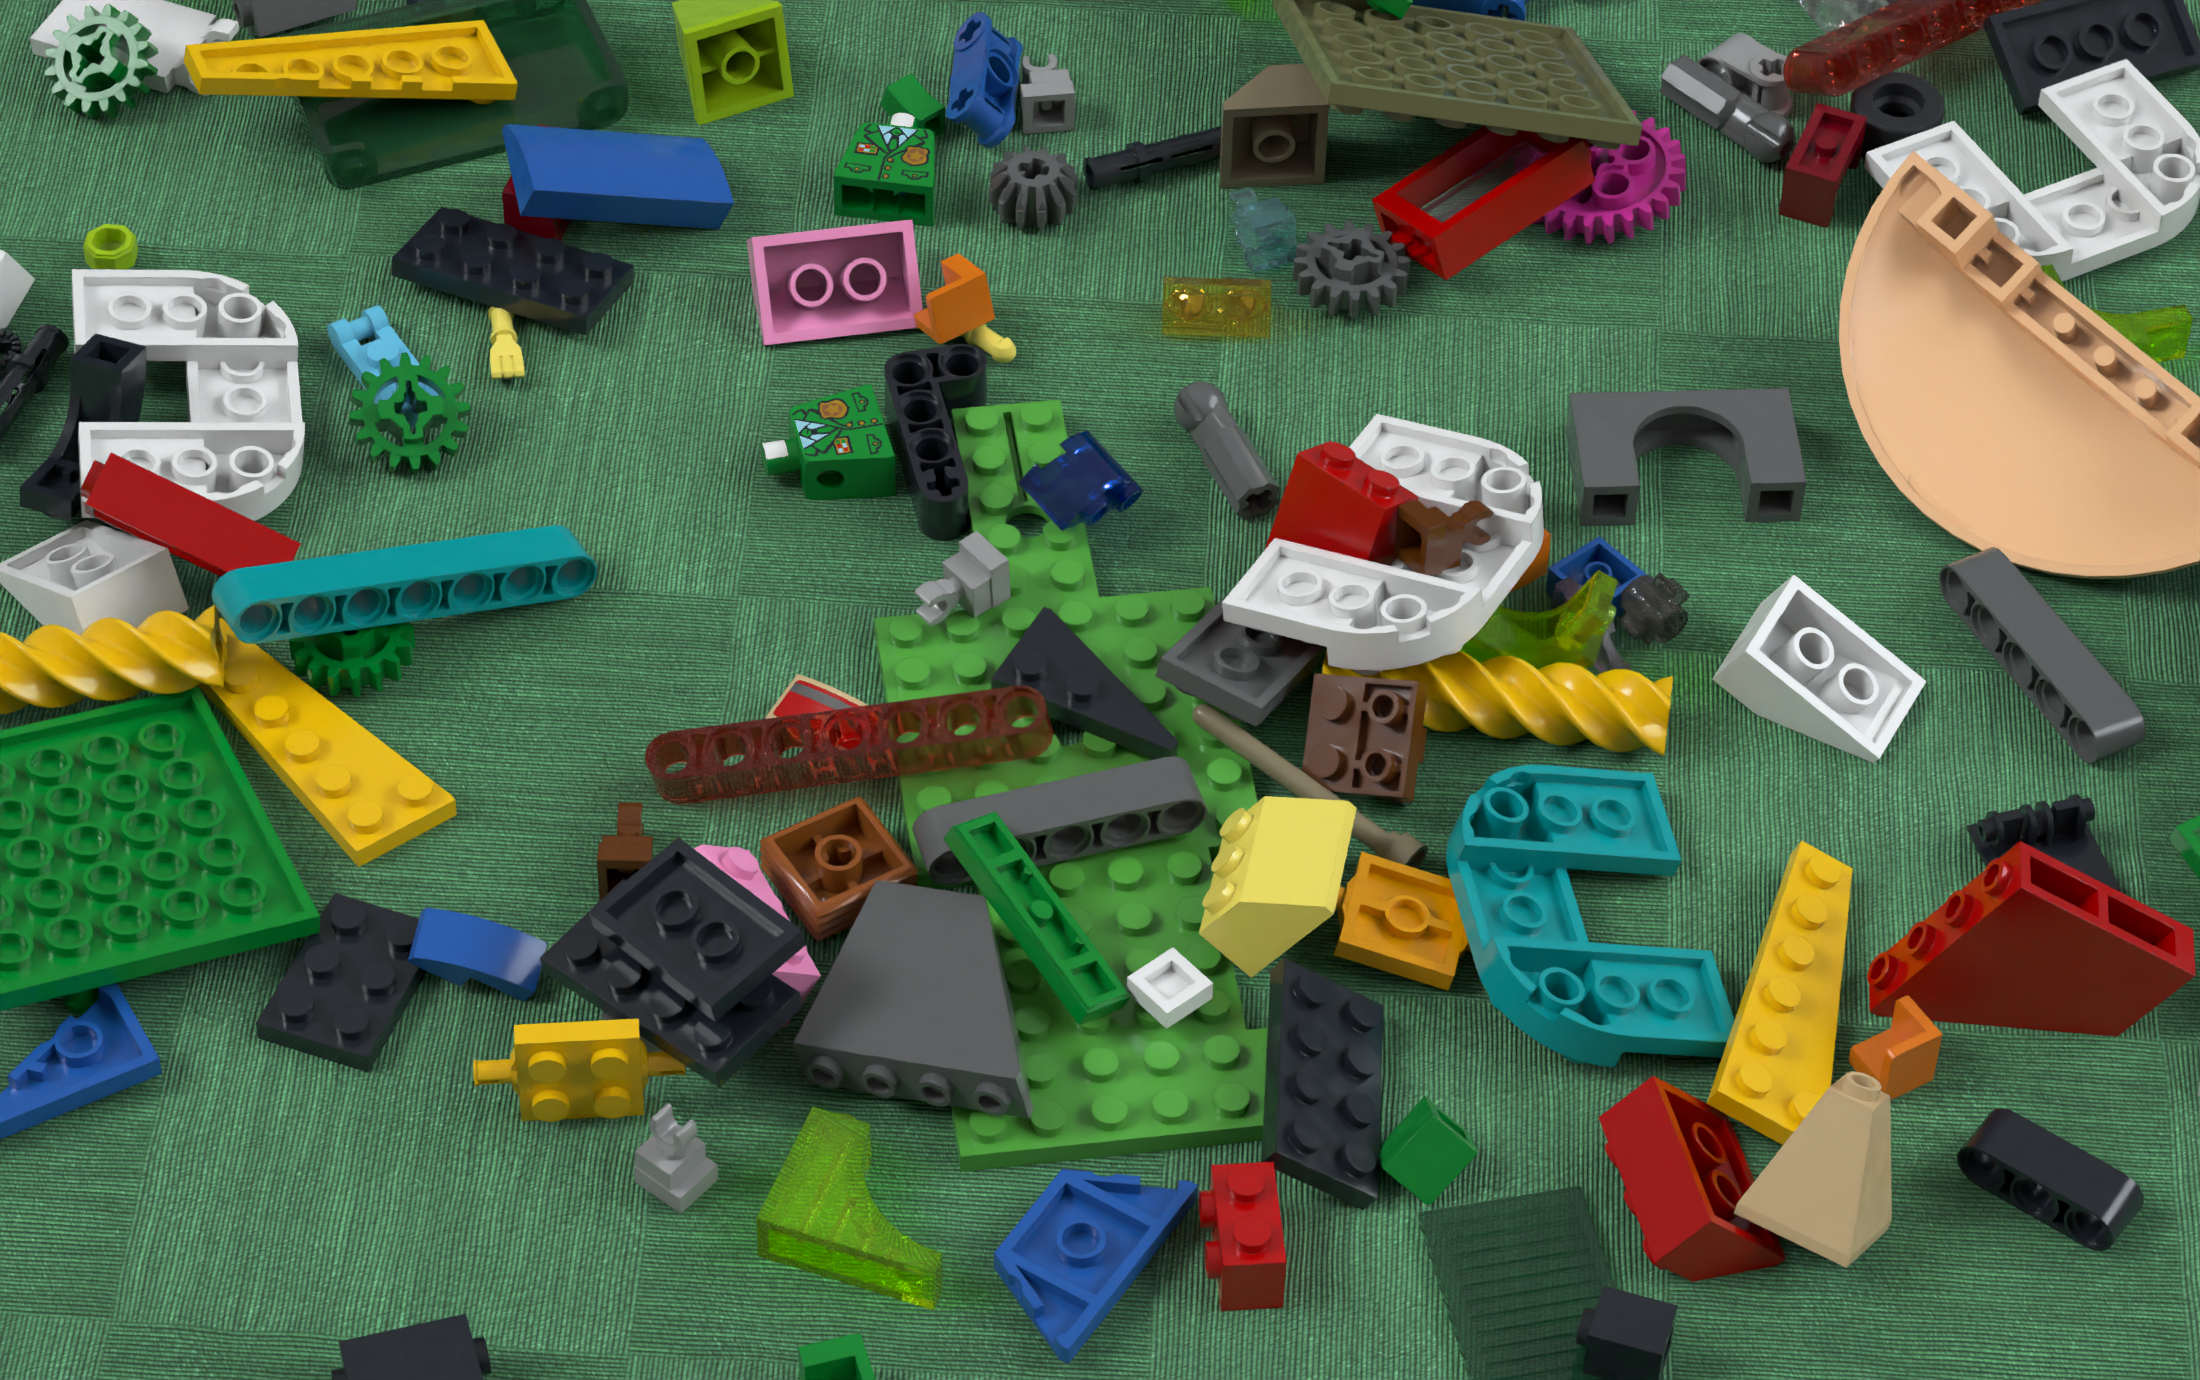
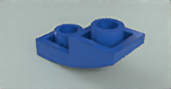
(470, 946)

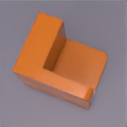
(959, 304)
(1901, 1055)

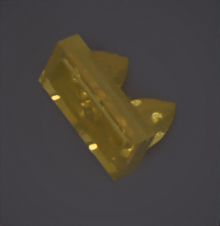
(1216, 307)

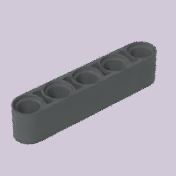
(2042, 655)
(1073, 815)

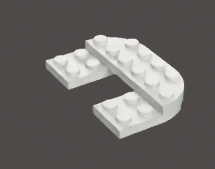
(2128, 204)
(240, 384)
(1391, 615)

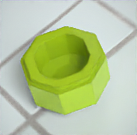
(110, 247)

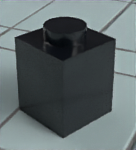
(1626, 1336)

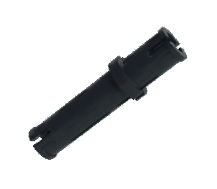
(1142, 161)
(43, 352)

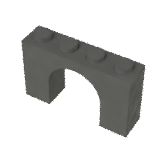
(1742, 426)

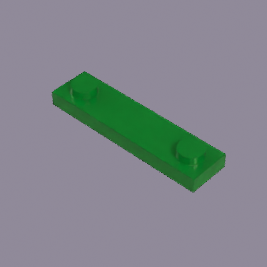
(1037, 918)

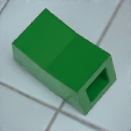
(911, 98)

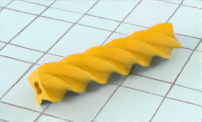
(111, 660)
(1555, 703)

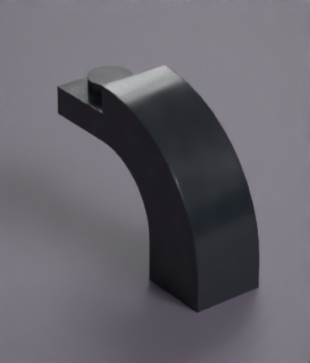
(104, 387)

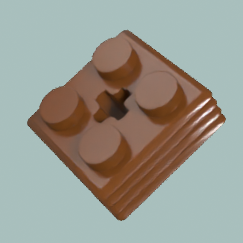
(832, 863)

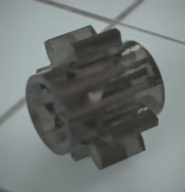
(1654, 608)

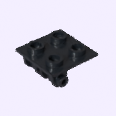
(2054, 831)

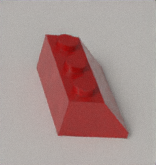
(1685, 1182)

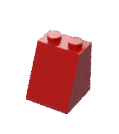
(1340, 505)

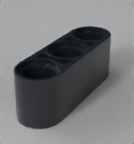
(2050, 1179)

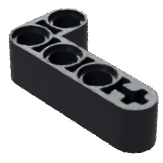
(918, 407)

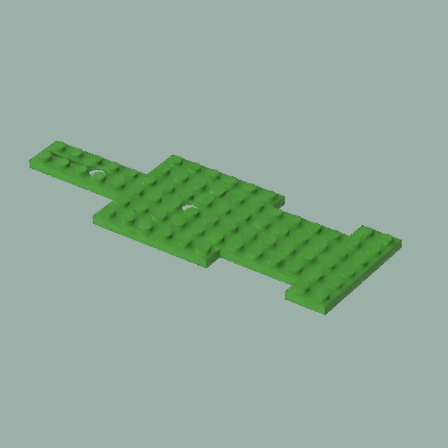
(1123, 1076)

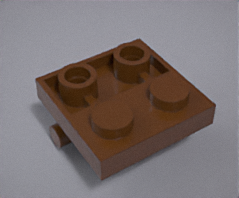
(1366, 736)

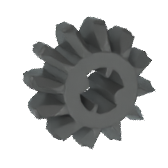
(1033, 188)

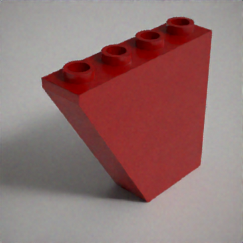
(2036, 953)

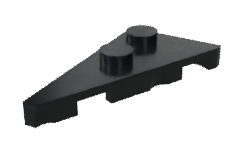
(1081, 688)

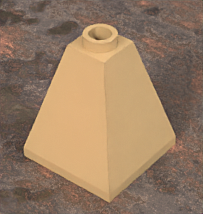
(1831, 1175)

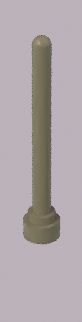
(1391, 846)

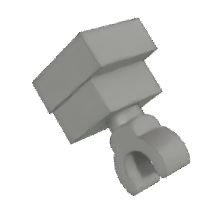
(1046, 98)
(972, 577)
(674, 1162)

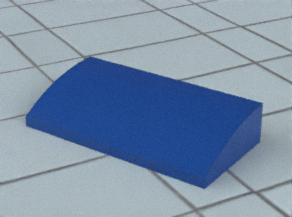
(616, 177)

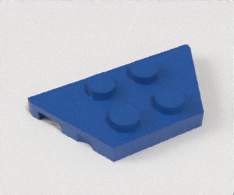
(1085, 1249)

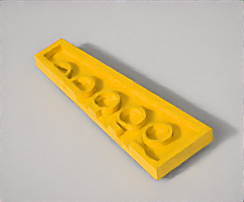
(394, 62)
(329, 761)
(1788, 1015)

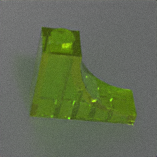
(830, 1226)

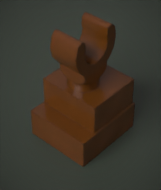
(1432, 540)
(627, 852)

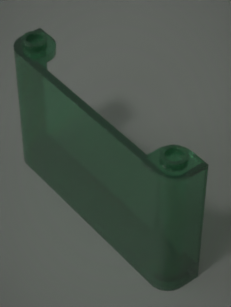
(550, 46)

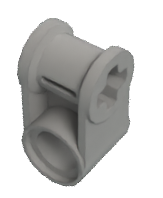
(1752, 71)

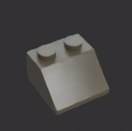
(1274, 131)

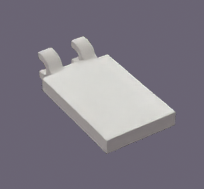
(171, 30)

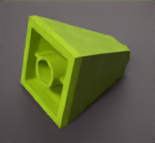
(732, 55)

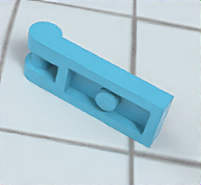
(384, 344)

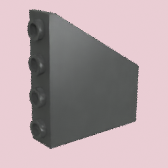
(919, 1006)

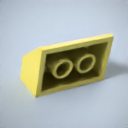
(1275, 877)

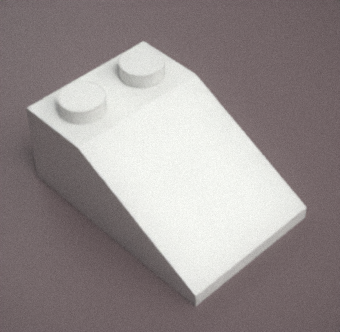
(93, 576)
(1819, 673)

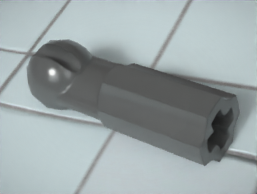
(1728, 110)
(1226, 450)

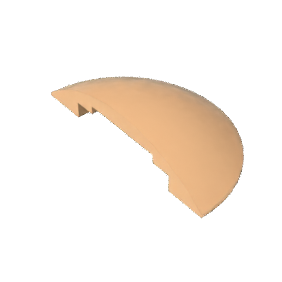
(2009, 397)

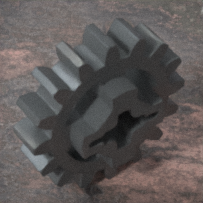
(1351, 269)

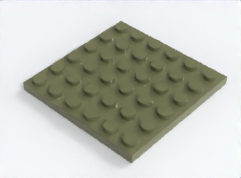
(1459, 70)

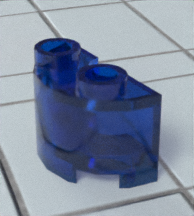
(1081, 483)

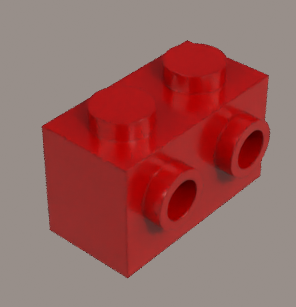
(1246, 1236)

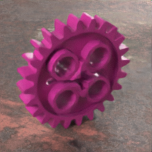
(1627, 188)

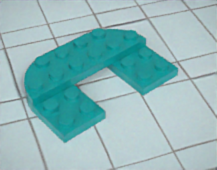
(1528, 933)

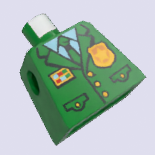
(888, 173)
(836, 448)

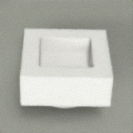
(1169, 987)

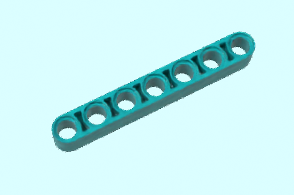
(403, 584)

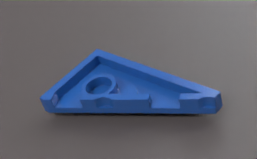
(79, 1064)

